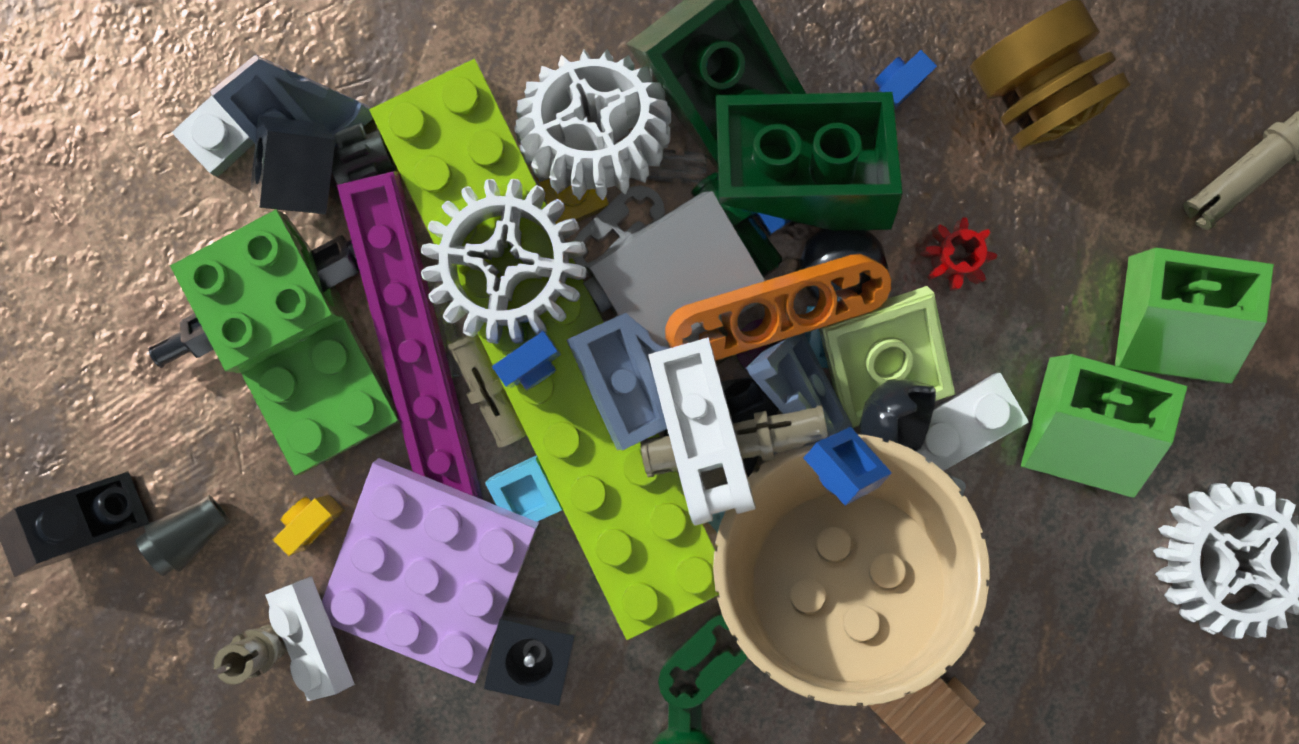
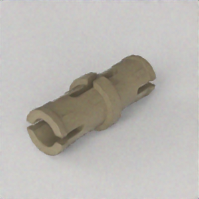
(486, 389)
(249, 654)

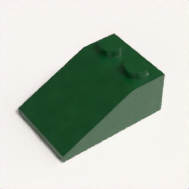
(709, 52)
(811, 158)

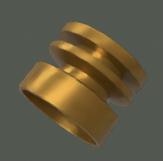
(1049, 74)

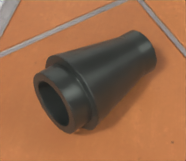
(181, 535)

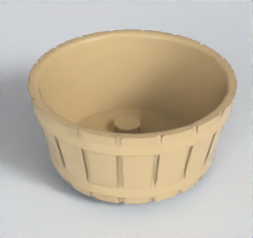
(856, 594)

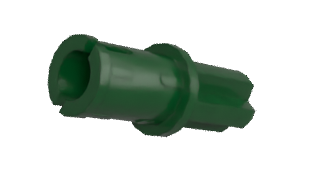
(754, 239)

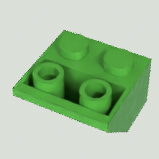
(1191, 314)
(1102, 424)

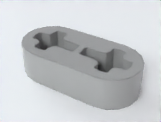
(615, 214)

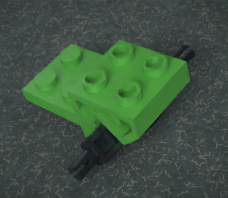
(284, 326)

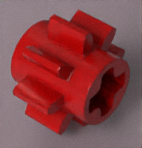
(971, 262)

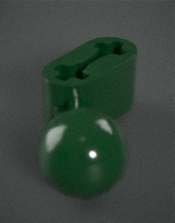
(686, 704)

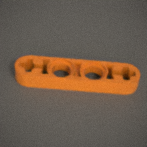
(778, 301)

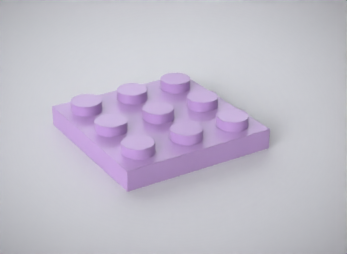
(427, 570)

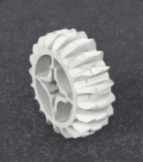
(575, 152)
(451, 254)
(1264, 550)

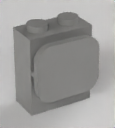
(672, 264)

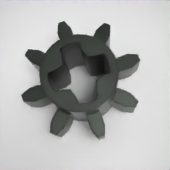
(360, 155)

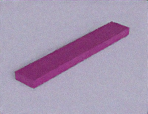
(408, 331)

